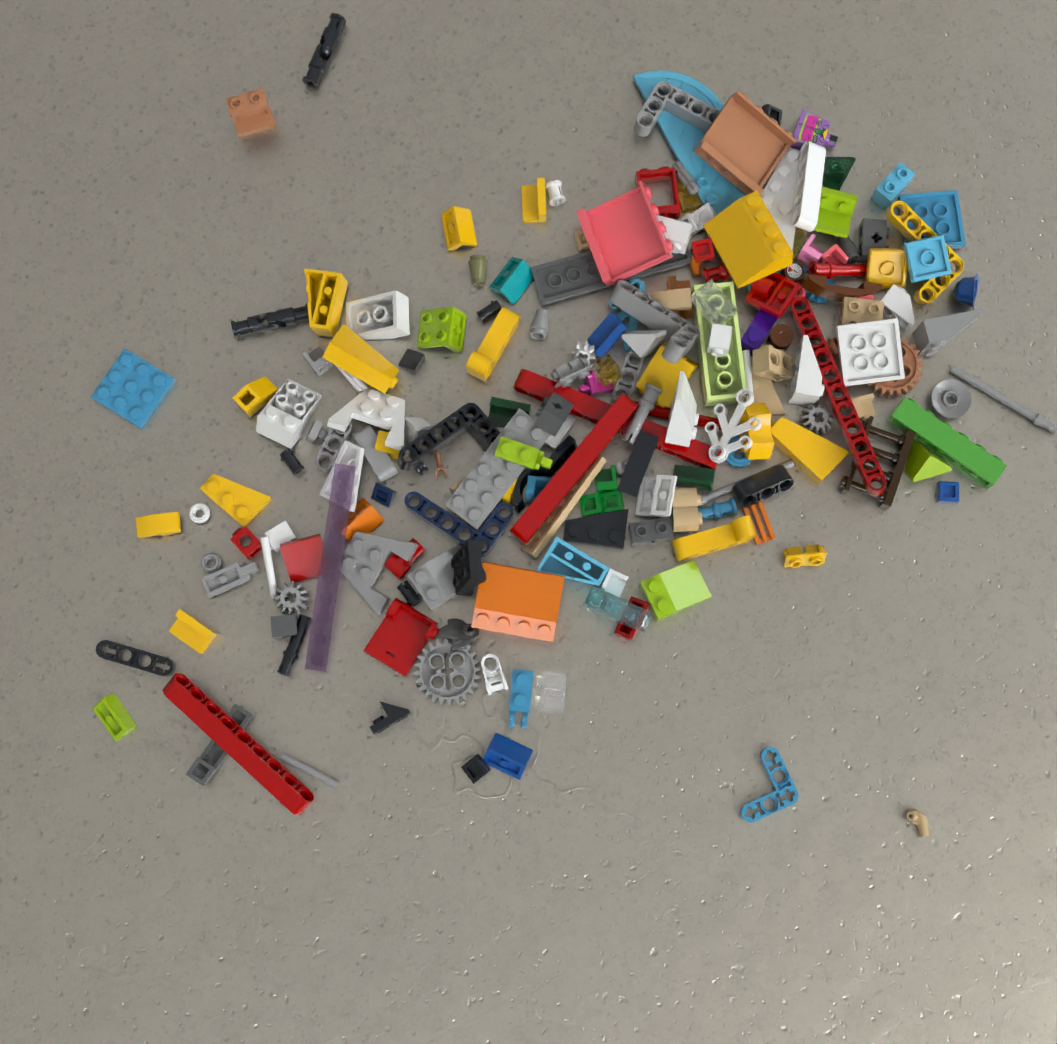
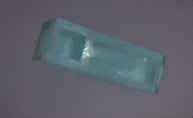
(617, 609)

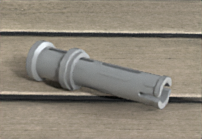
(645, 404)

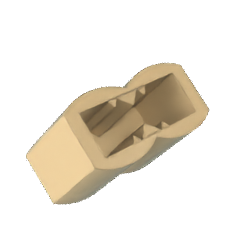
(686, 510)

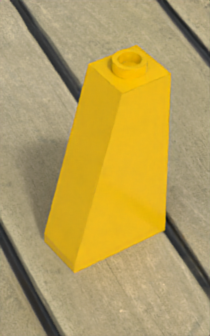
(361, 360)
(807, 450)

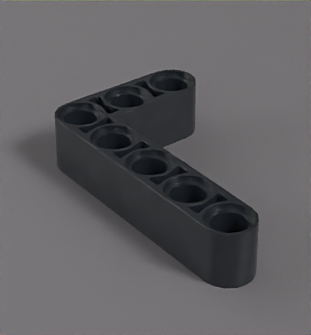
(449, 433)

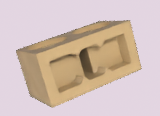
(773, 363)

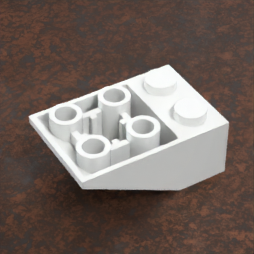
(288, 413)

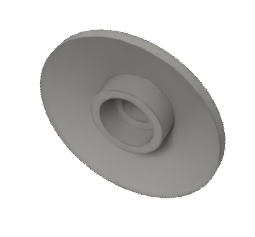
(956, 392)

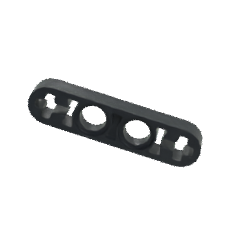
(136, 655)

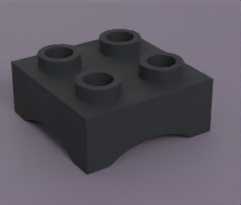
(468, 568)

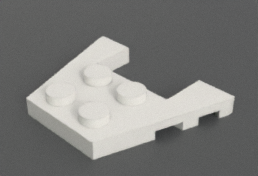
(375, 409)

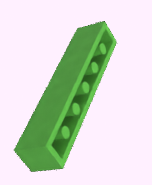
(947, 442)

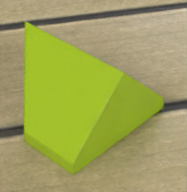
(924, 463)

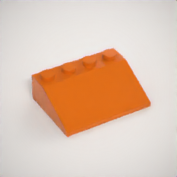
(518, 602)

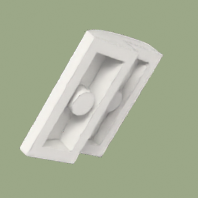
(656, 496)

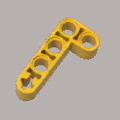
(483, 361)
(714, 539)

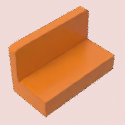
(364, 519)

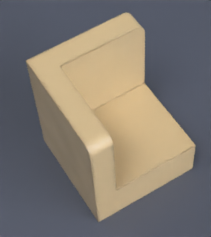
(864, 406)

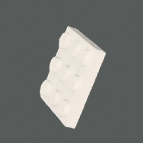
(870, 352)

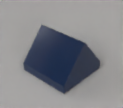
(383, 494)

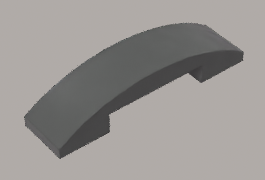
(214, 755)

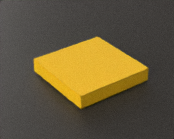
(887, 267)

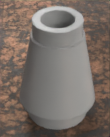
(539, 325)

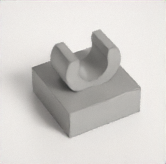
(316, 432)

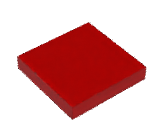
(303, 557)

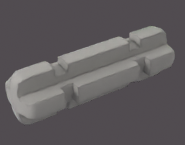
(685, 178)

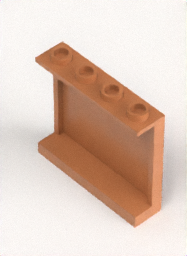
(744, 144)

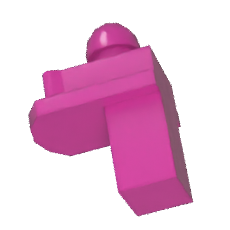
(594, 387)

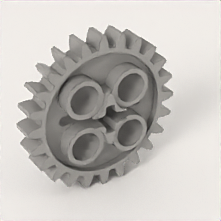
(429, 673)

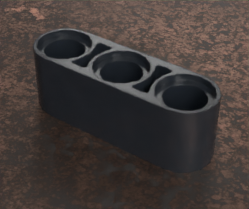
(762, 486)

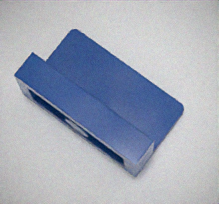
(607, 334)
(507, 756)

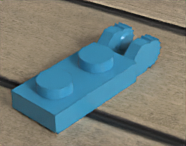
(520, 695)

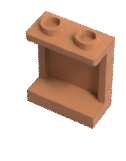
(250, 112)

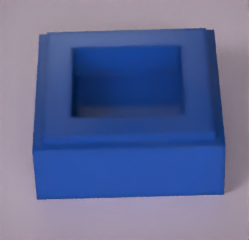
(947, 492)

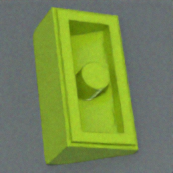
(114, 716)

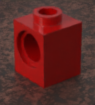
(252, 549)

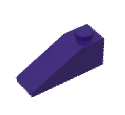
(757, 331)

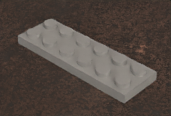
(494, 476)

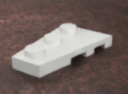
(350, 455)

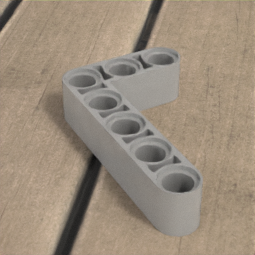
(668, 103)
(657, 317)

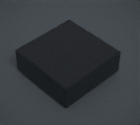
(476, 768)

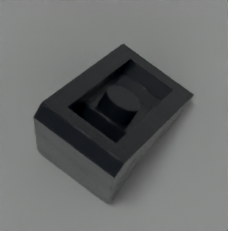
(394, 715)

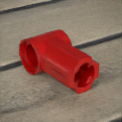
(399, 566)

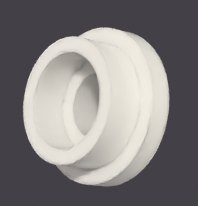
(197, 507)

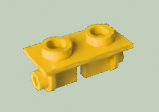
(813, 555)

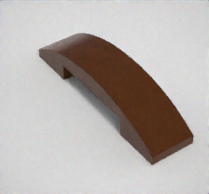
(818, 286)

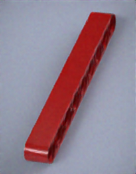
(574, 468)
(238, 744)

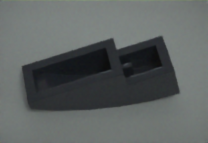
(638, 463)

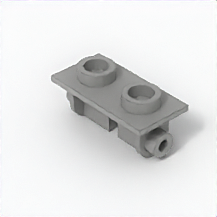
(565, 376)

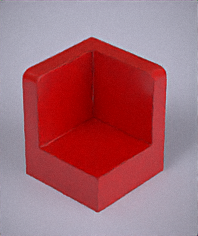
(703, 250)

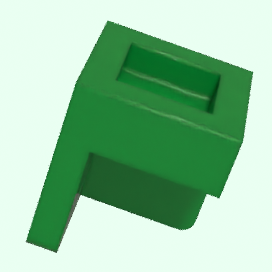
(606, 480)

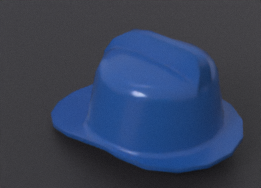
(966, 290)

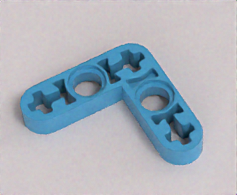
(779, 787)

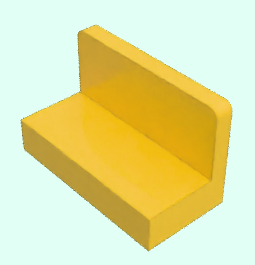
(534, 202)
(458, 228)
(192, 632)

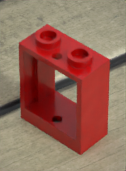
(659, 175)

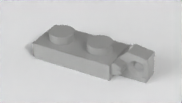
(228, 578)

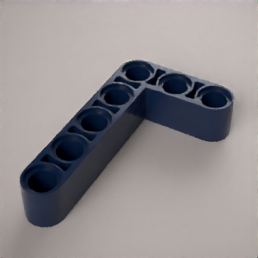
(459, 526)

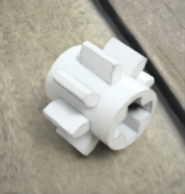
(583, 349)

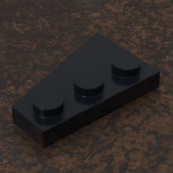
(598, 530)

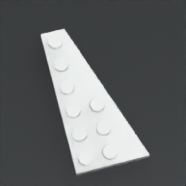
(780, 193)

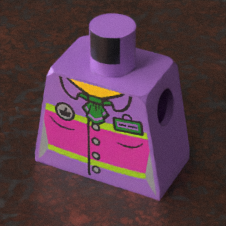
(813, 129)

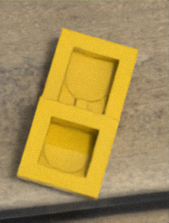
(158, 524)

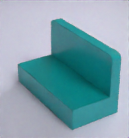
(512, 279)

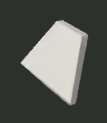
(644, 341)

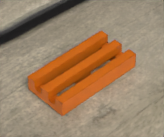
(765, 519)

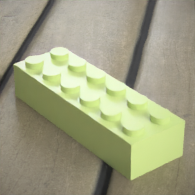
(720, 375)

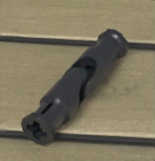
(324, 49)
(276, 319)

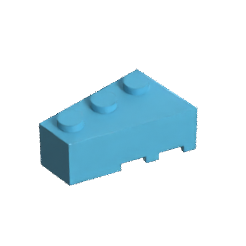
(572, 563)

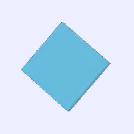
(927, 258)

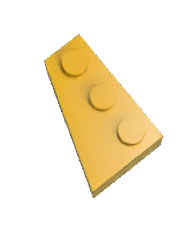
(325, 300)

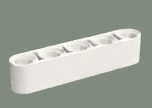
(808, 186)

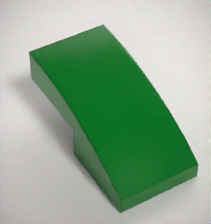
(601, 503)

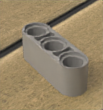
(631, 370)
(326, 452)
(379, 461)

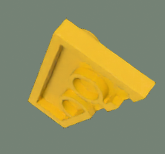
(235, 499)

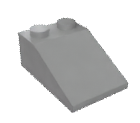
(937, 332)
(435, 579)

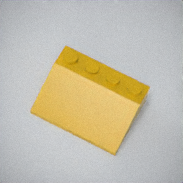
(749, 240)

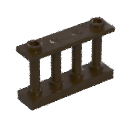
(897, 459)

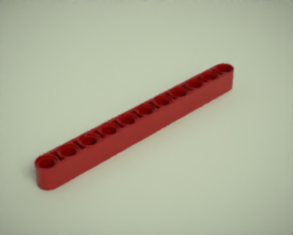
(842, 403)
(594, 409)

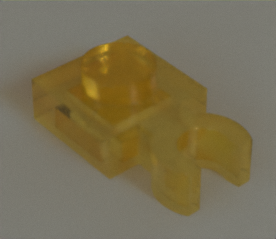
(687, 201)
(608, 371)

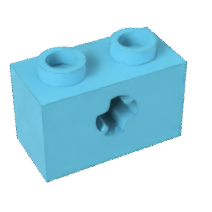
(892, 186)

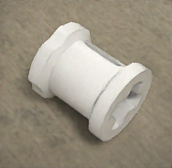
(555, 193)

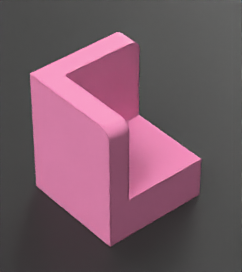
(810, 252)

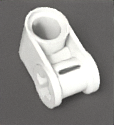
(493, 675)

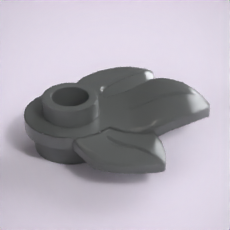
(460, 633)

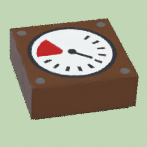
(795, 271)

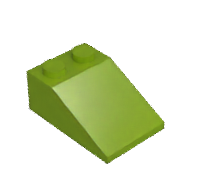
(674, 590)

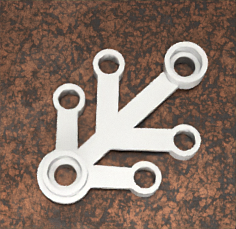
(731, 429)

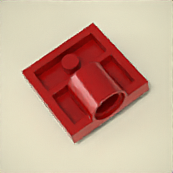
(772, 294)

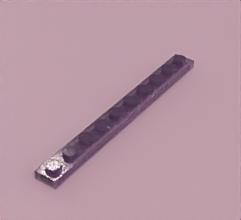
(330, 567)

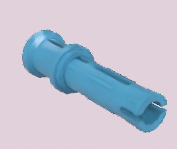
(718, 510)

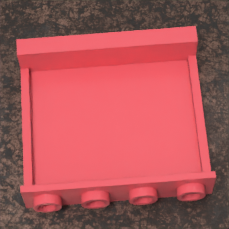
(625, 235)

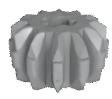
(824, 419)
(293, 590)

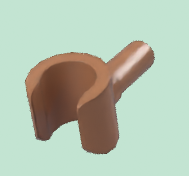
(439, 464)

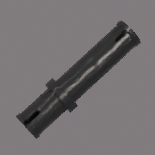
(294, 645)

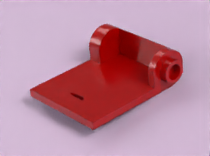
(403, 635)

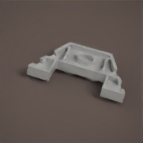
(365, 560)

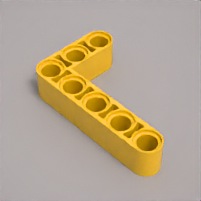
(921, 228)

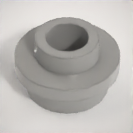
(208, 557)

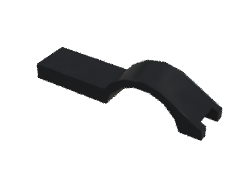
(559, 456)

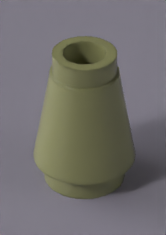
(478, 268)

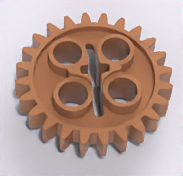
(911, 367)

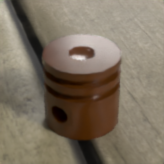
(780, 337)

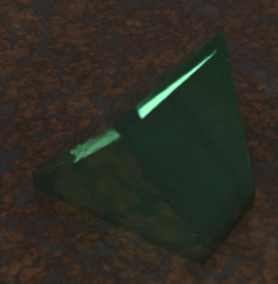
(836, 171)

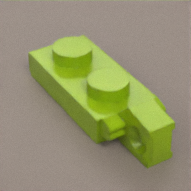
(521, 454)

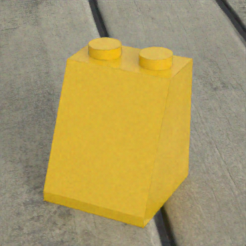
(665, 376)

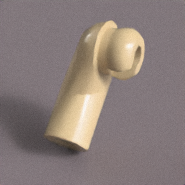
(920, 820)

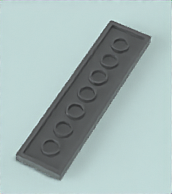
(580, 275)

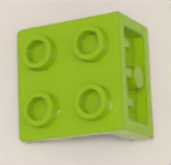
(835, 212)
(442, 328)

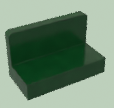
(503, 410)
(694, 477)

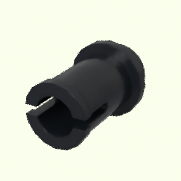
(489, 311)
(291, 461)
(409, 594)

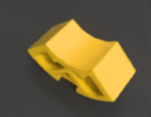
(762, 438)

